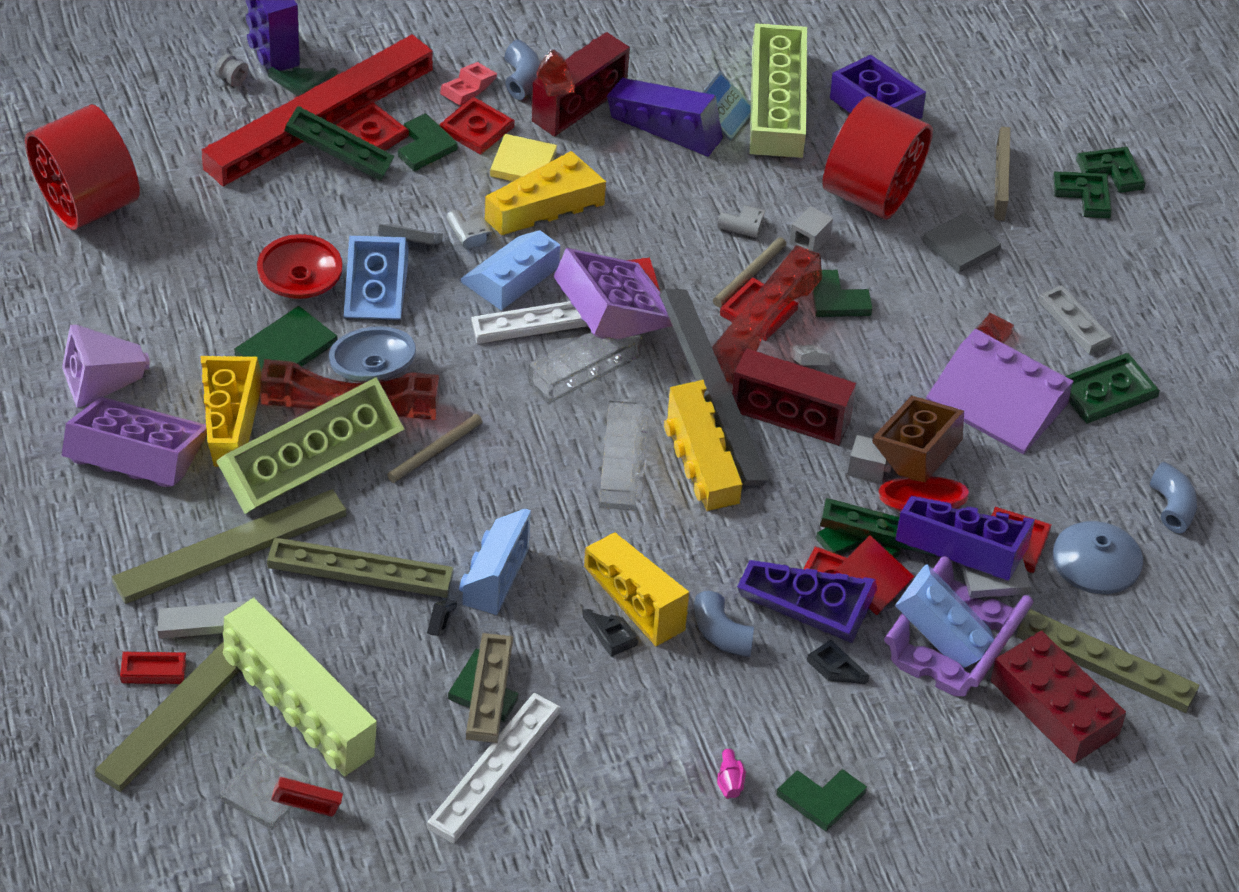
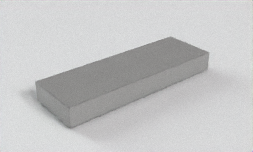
(1075, 319)
(809, 355)
(194, 619)

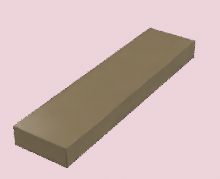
(1002, 173)
(489, 688)

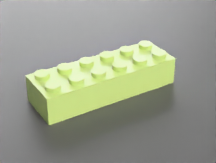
(778, 90)
(310, 445)
(299, 687)

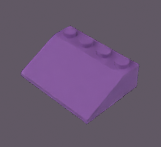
(611, 294)
(1001, 391)
(133, 441)

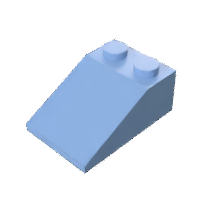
(376, 277)

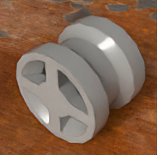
(231, 69)

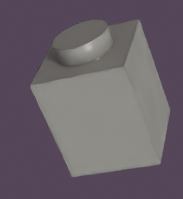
(811, 230)
(867, 461)

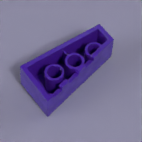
(669, 113)
(965, 535)
(812, 597)

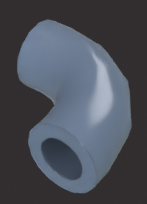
(526, 65)
(1179, 494)
(718, 627)

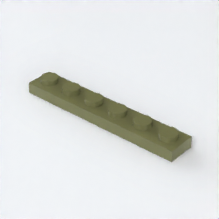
(360, 567)
(1113, 662)

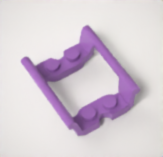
(946, 671)

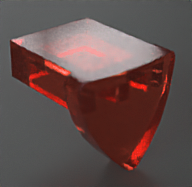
(555, 74)
(996, 327)

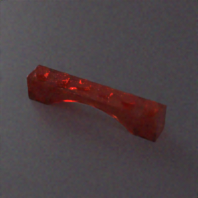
(791, 280)
(293, 386)

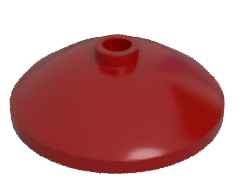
(299, 266)
(898, 491)

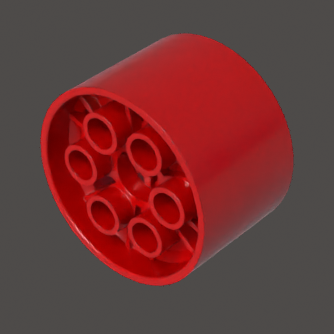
(877, 157)
(82, 166)

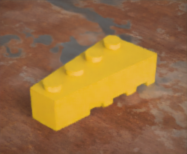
(544, 194)
(229, 401)
(702, 446)
(639, 588)

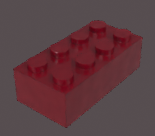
(594, 72)
(793, 396)
(1058, 696)

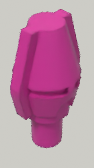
(731, 775)

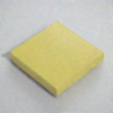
(520, 156)

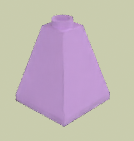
(100, 364)

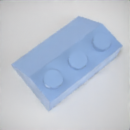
(514, 269)
(497, 562)
(945, 618)

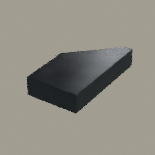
(440, 617)
(611, 631)
(836, 664)

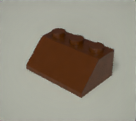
(920, 437)

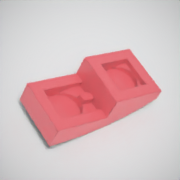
(471, 82)

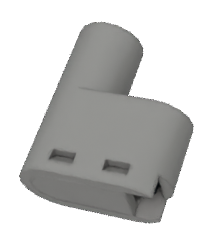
(748, 222)
(470, 232)

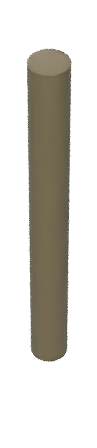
(749, 272)
(434, 448)

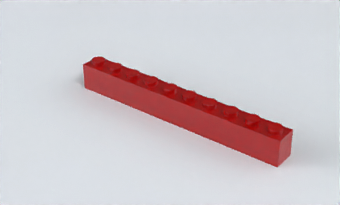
(331, 100)

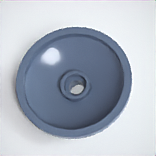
(372, 354)
(1097, 557)

